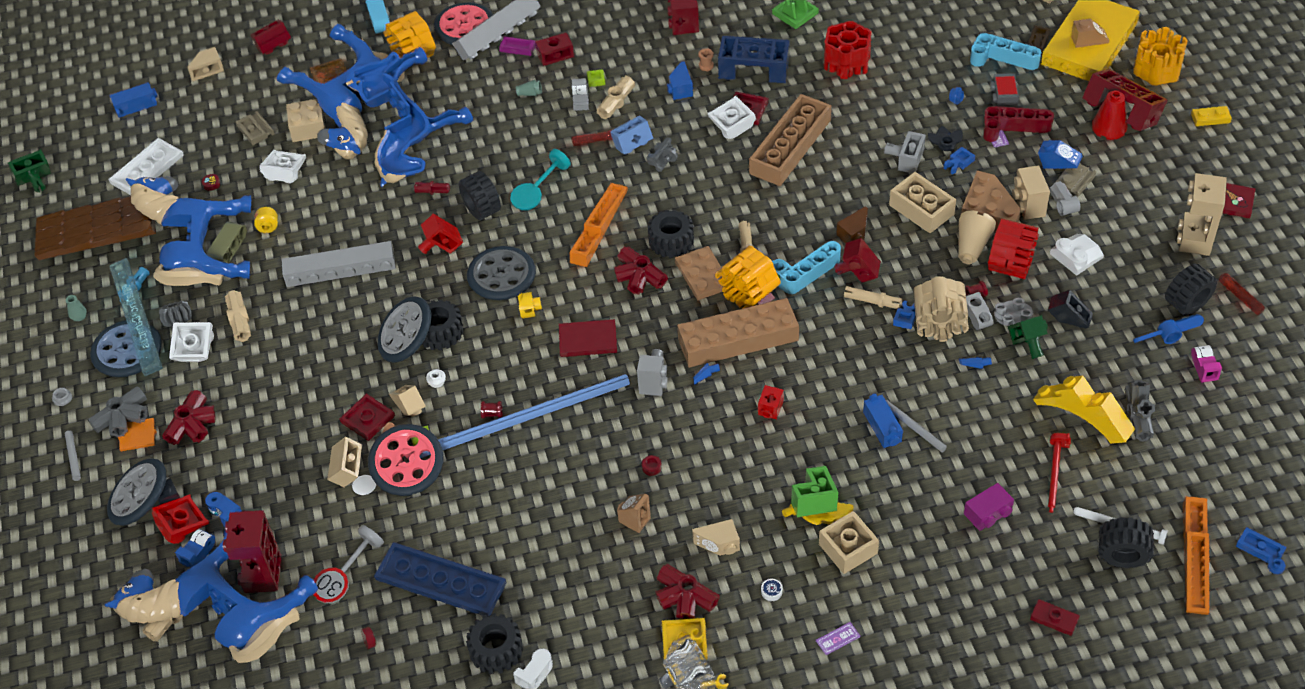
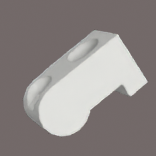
(535, 671)

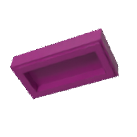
(517, 46)

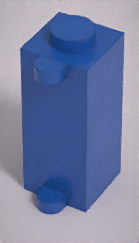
(134, 99)
(882, 421)

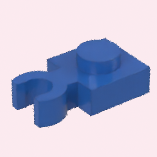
(960, 158)
(905, 317)

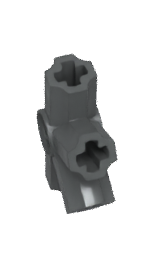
(1140, 409)
(119, 411)

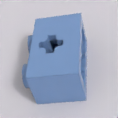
(631, 135)

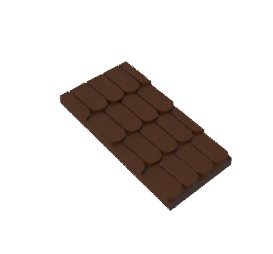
(90, 227)

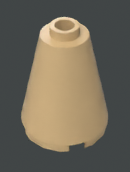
(973, 235)

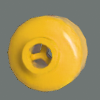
(266, 218)

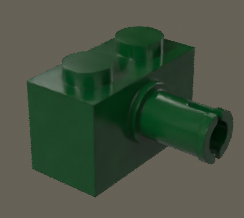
(30, 169)
(1030, 332)

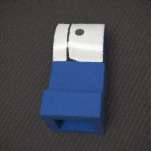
(196, 548)

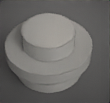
(61, 397)

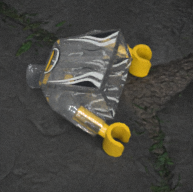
(688, 667)

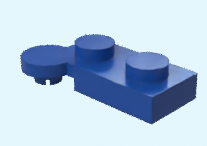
(1263, 549)

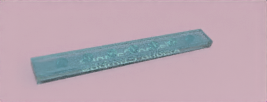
(136, 317)

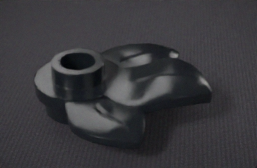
(945, 139)

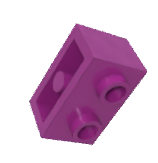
(989, 507)

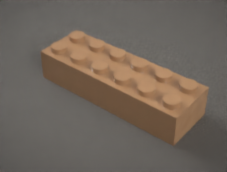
(790, 140)
(738, 332)

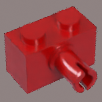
(439, 233)

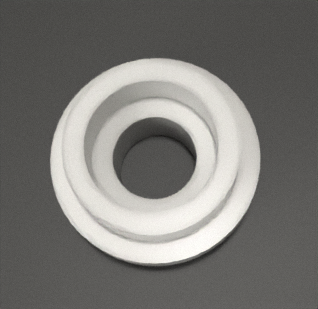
(438, 381)

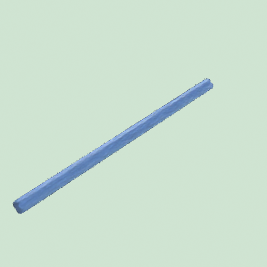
(531, 413)

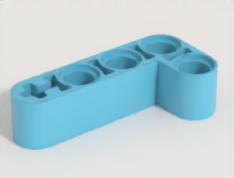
(377, 14)
(1004, 50)
(808, 269)

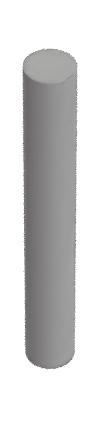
(72, 455)

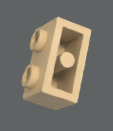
(344, 462)

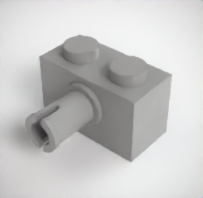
(909, 153)
(652, 373)

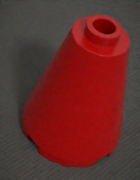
(1111, 117)

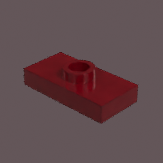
(1055, 617)

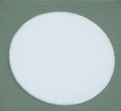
(363, 485)

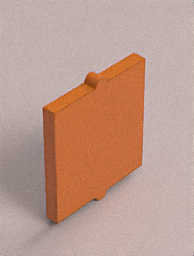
(138, 435)

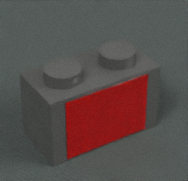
(1004, 90)

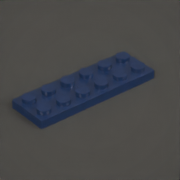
(440, 579)

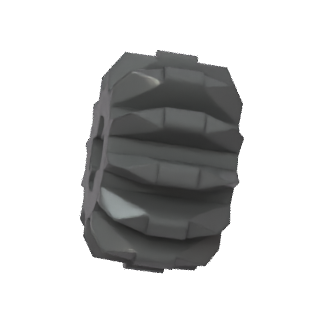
(175, 313)

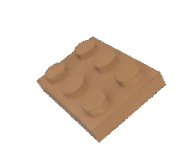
(699, 272)

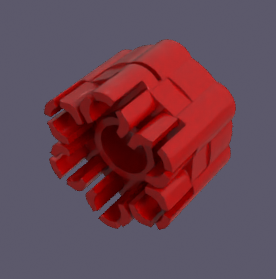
(847, 49)
(1012, 248)

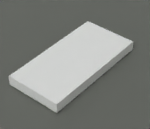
(149, 163)

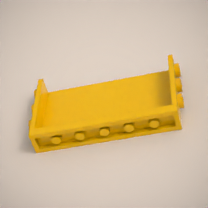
(1084, 61)

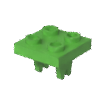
(795, 12)

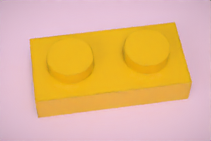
(1211, 116)

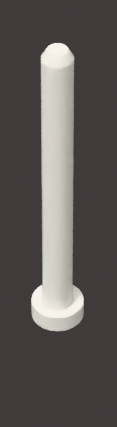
(1161, 536)

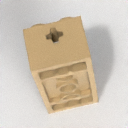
(1206, 209)

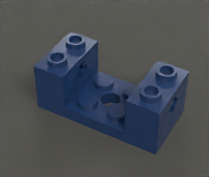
(770, 53)

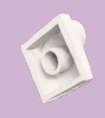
(732, 118)
(282, 166)
(1077, 252)
(191, 341)

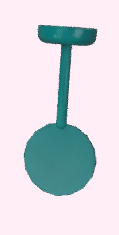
(529, 195)

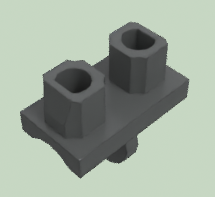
(663, 154)

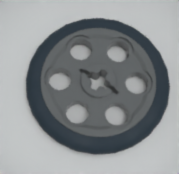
(505, 290)

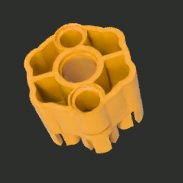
(410, 33)
(1160, 56)
(749, 277)

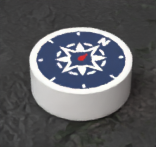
(771, 589)

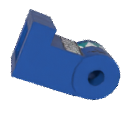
(221, 506)

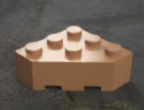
(990, 197)

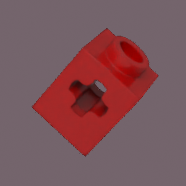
(770, 402)

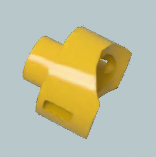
(528, 305)

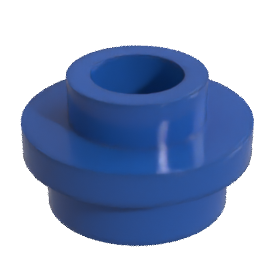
(956, 95)

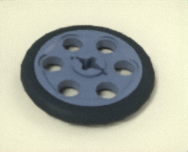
(109, 337)

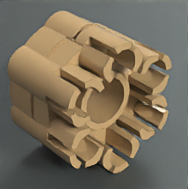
(941, 308)

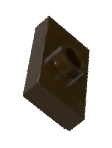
(1039, 37)

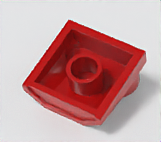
(178, 518)

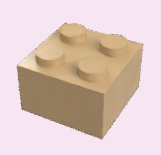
(305, 119)
(1031, 192)
(848, 542)

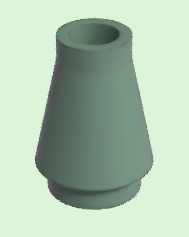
(530, 88)
(75, 309)

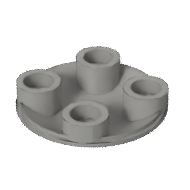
(1012, 312)

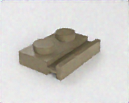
(254, 128)
(1077, 179)

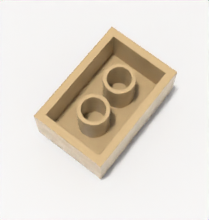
(922, 202)

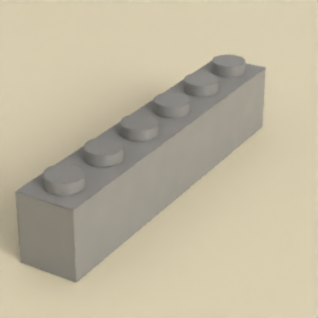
(494, 26)
(338, 264)

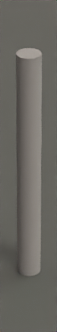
(917, 428)

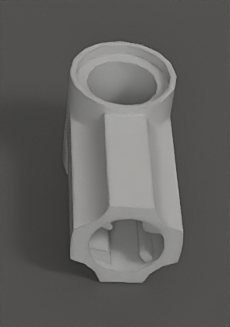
(1064, 200)

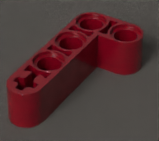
(1015, 120)

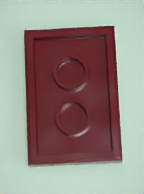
(587, 338)

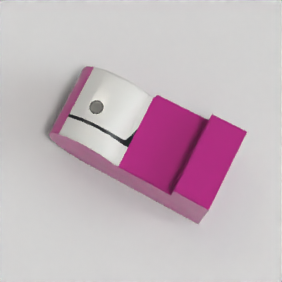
(1205, 362)

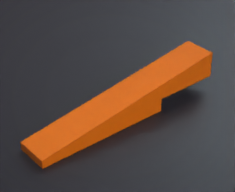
(597, 225)
(1196, 555)

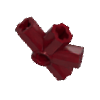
(638, 271)
(190, 419)
(685, 599)

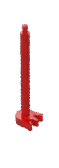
(1057, 440)

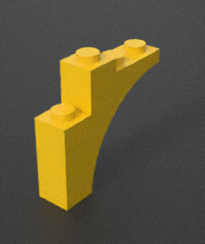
(1097, 409)

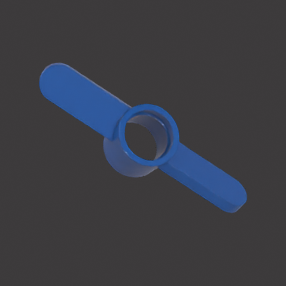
(1172, 330)

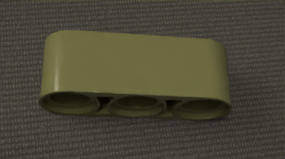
(227, 242)

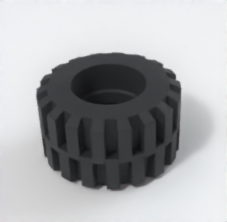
(479, 195)
(670, 233)
(1191, 289)
(451, 328)
(1126, 542)
(494, 628)

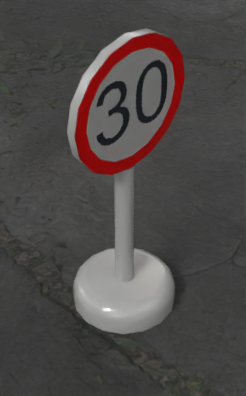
(333, 582)

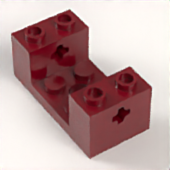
(683, 16)
(1147, 104)
(253, 544)

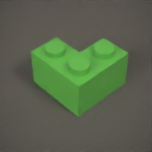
(816, 494)

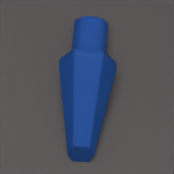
(976, 362)
(705, 372)

